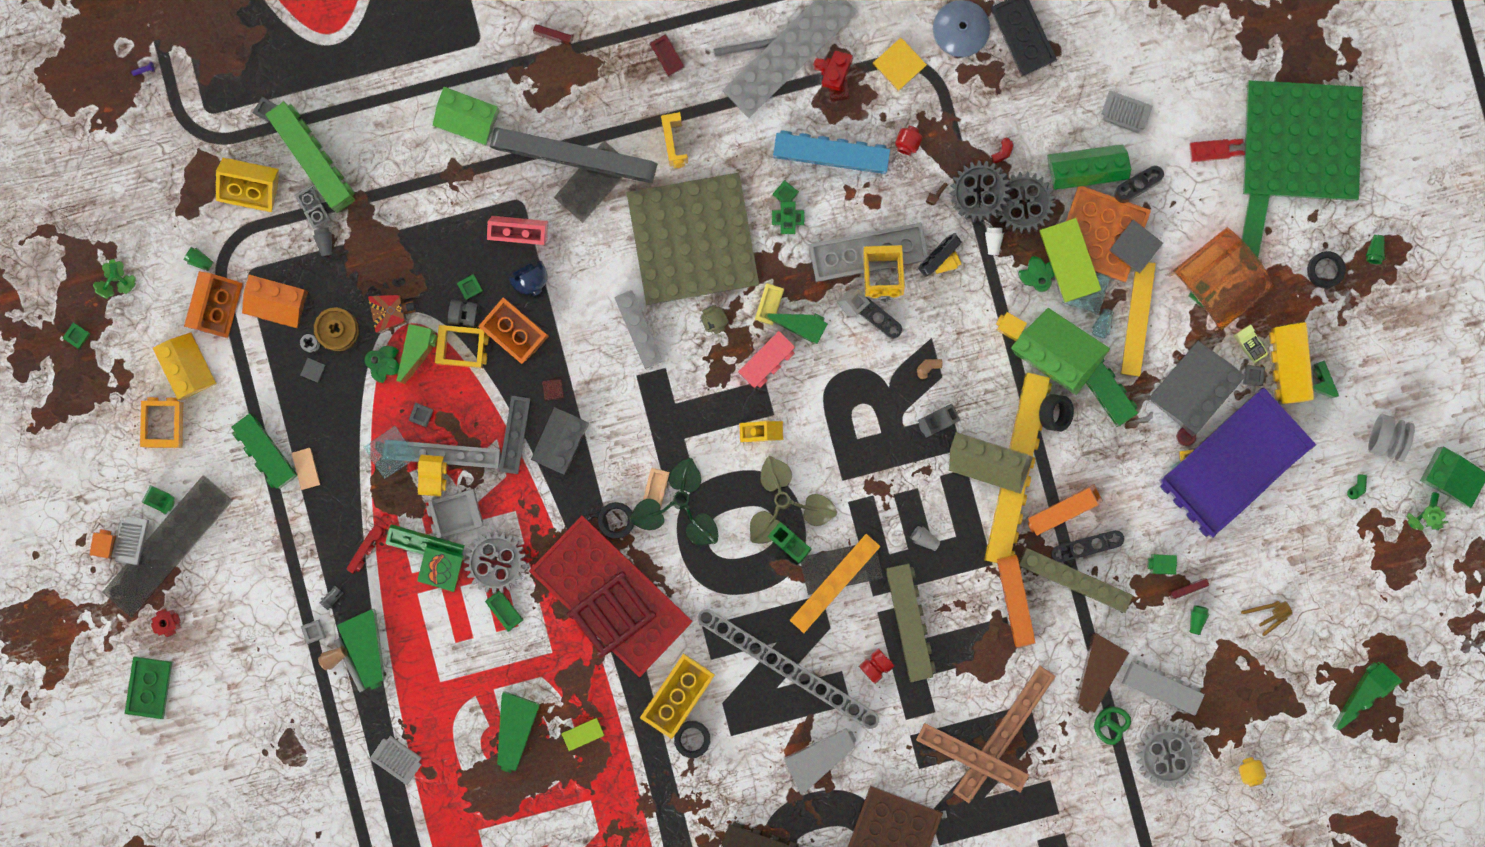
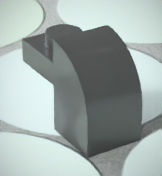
(938, 420)

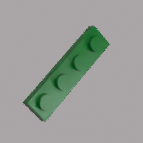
(417, 541)

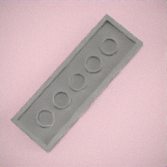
(845, 255)

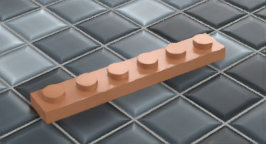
(972, 757)

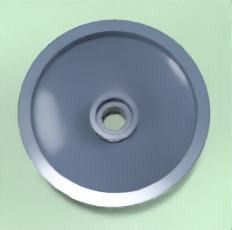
(960, 41)

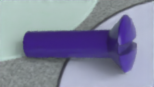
(144, 69)

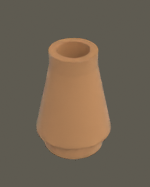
(331, 658)

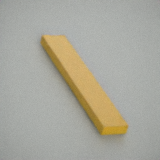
(1137, 321)

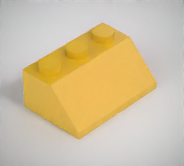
(246, 184)
(184, 366)

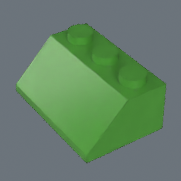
(465, 116)

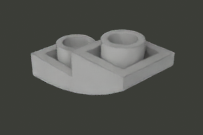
(312, 207)

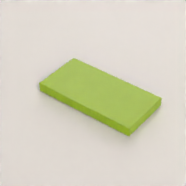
(1070, 260)

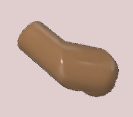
(928, 364)

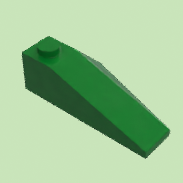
(1374, 683)

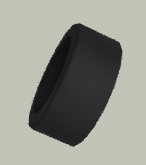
(1340, 267)
(1047, 410)
(602, 515)
(687, 753)

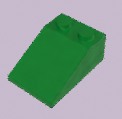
(1454, 476)

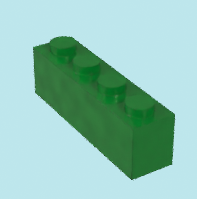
(1111, 395)
(264, 451)

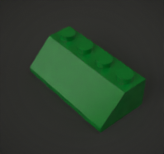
(1089, 166)

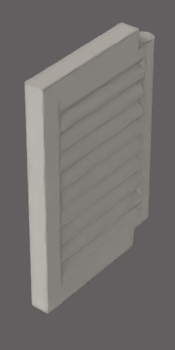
(1126, 112)
(130, 540)
(396, 759)

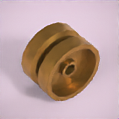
(326, 324)

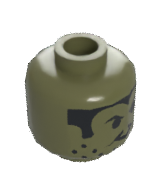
(714, 319)

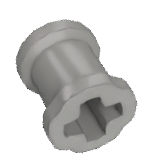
(304, 345)

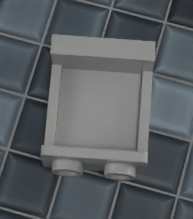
(455, 514)

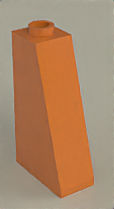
(1065, 510)

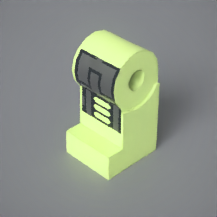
(1250, 344)

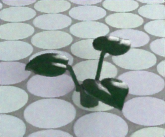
(683, 478)

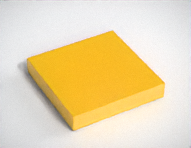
(899, 64)

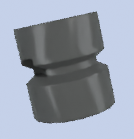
(456, 311)

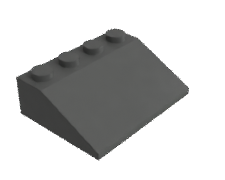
(1196, 388)

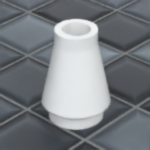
(994, 239)

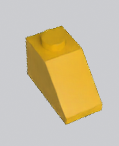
(761, 431)

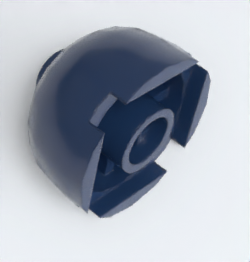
(529, 279)

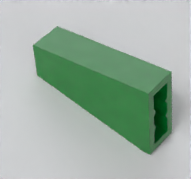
(364, 647)
(515, 727)

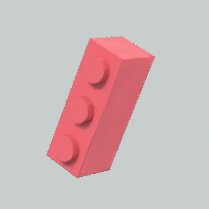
(517, 230)
(767, 360)

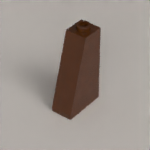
(1099, 671)

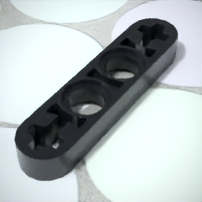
(1088, 549)

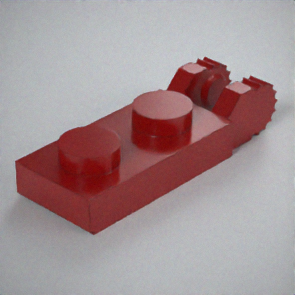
(1214, 150)
(365, 549)

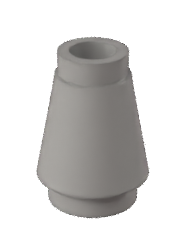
(924, 538)

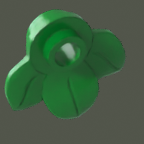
(1036, 271)
(385, 365)

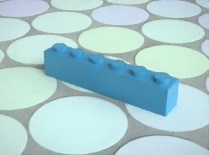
(831, 153)

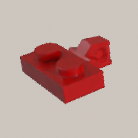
(834, 69)

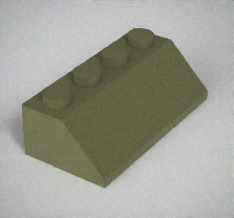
(989, 462)

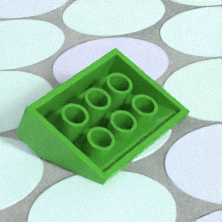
(1060, 350)

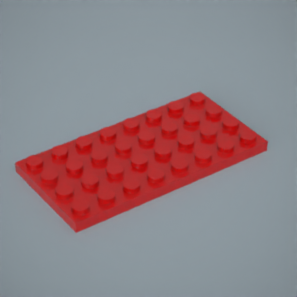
(584, 563)

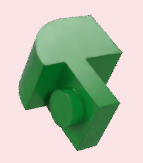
(789, 542)

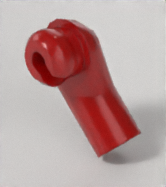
(1005, 152)

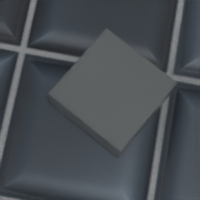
(264, 107)
(313, 370)
(1254, 375)
(421, 415)

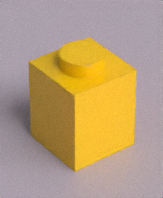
(1010, 326)

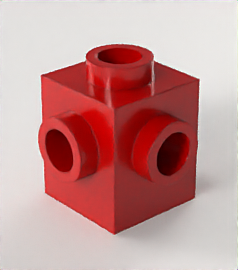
(172, 619)

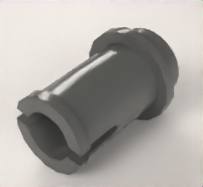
(331, 598)

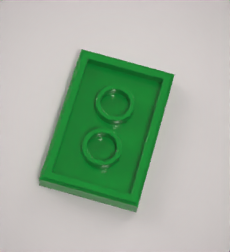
(148, 687)

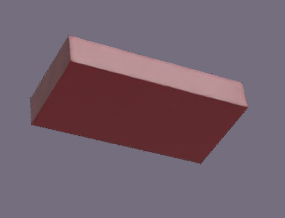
(552, 34)
(667, 55)
(1189, 588)

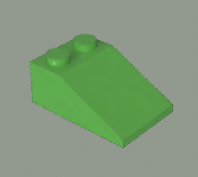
(417, 347)

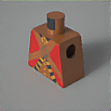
(389, 311)

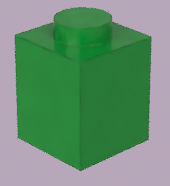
(1162, 564)

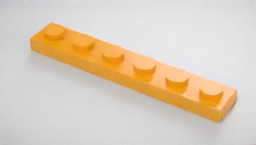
(834, 583)

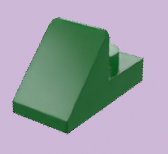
(1326, 386)

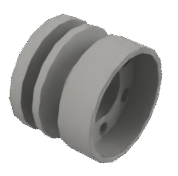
(1396, 438)

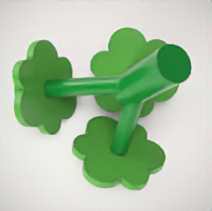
(113, 272)
(1432, 515)

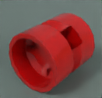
(876, 666)

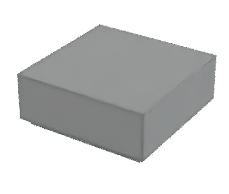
(313, 631)

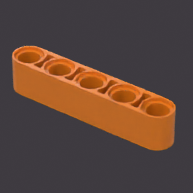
(1016, 601)

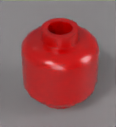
(908, 140)

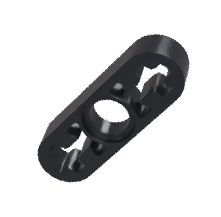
(1134, 192)
(939, 255)
(878, 325)

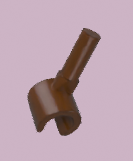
(932, 198)

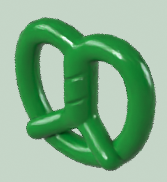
(1111, 724)

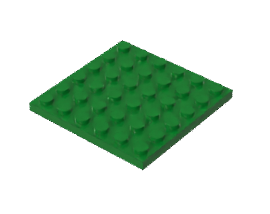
(1303, 140)

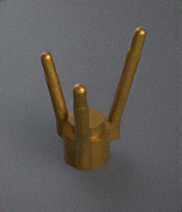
(1281, 612)

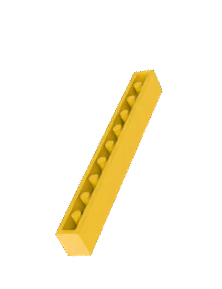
(1023, 440)

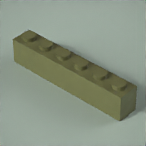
(1075, 580)
(909, 622)

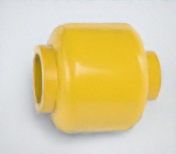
(1252, 772)

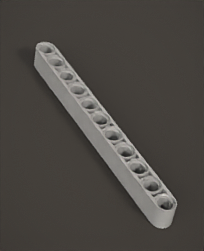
(794, 676)

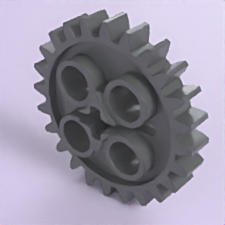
(964, 193)
(1041, 200)

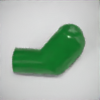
(1359, 489)

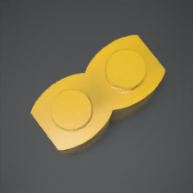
(431, 476)

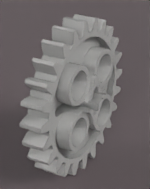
(500, 546)
(1150, 760)

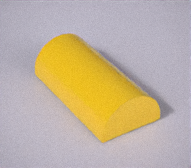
(677, 696)

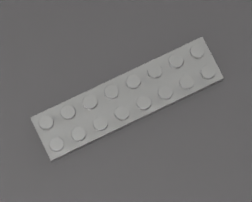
(788, 53)

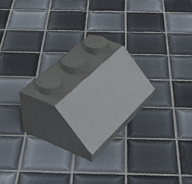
(560, 441)

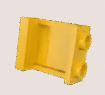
(670, 121)

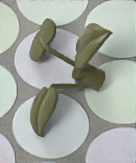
(777, 475)

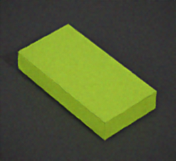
(583, 734)

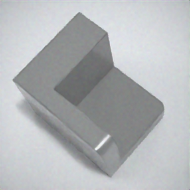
(853, 302)

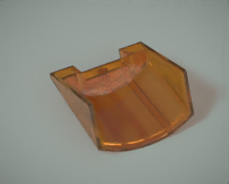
(1225, 277)

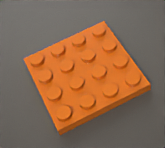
(1101, 224)

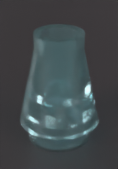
(1103, 324)

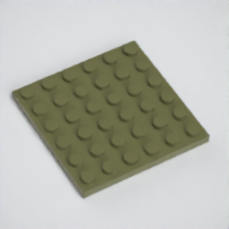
(692, 238)

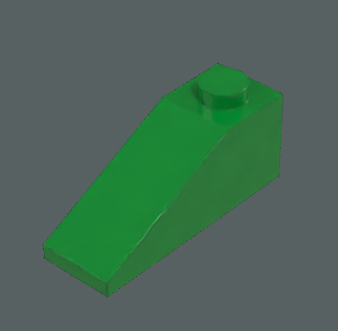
(806, 326)

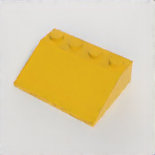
(1291, 364)

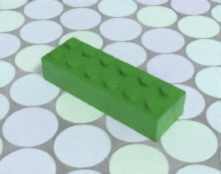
(308, 153)

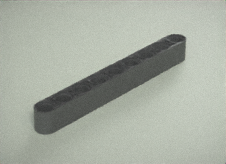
(573, 155)

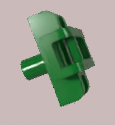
(788, 217)

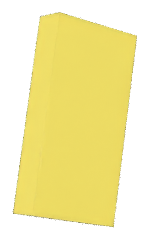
(769, 303)

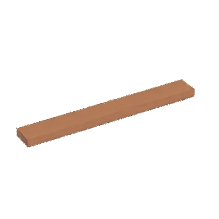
(1007, 730)

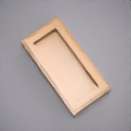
(306, 468)
(656, 485)

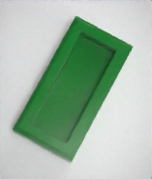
(504, 610)

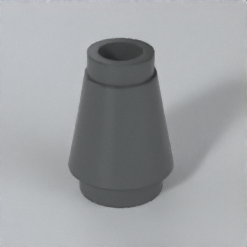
(323, 239)

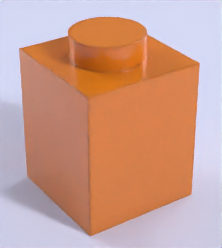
(102, 544)

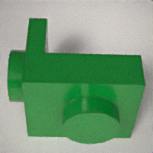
(158, 499)

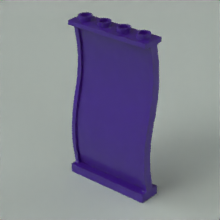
(1236, 463)

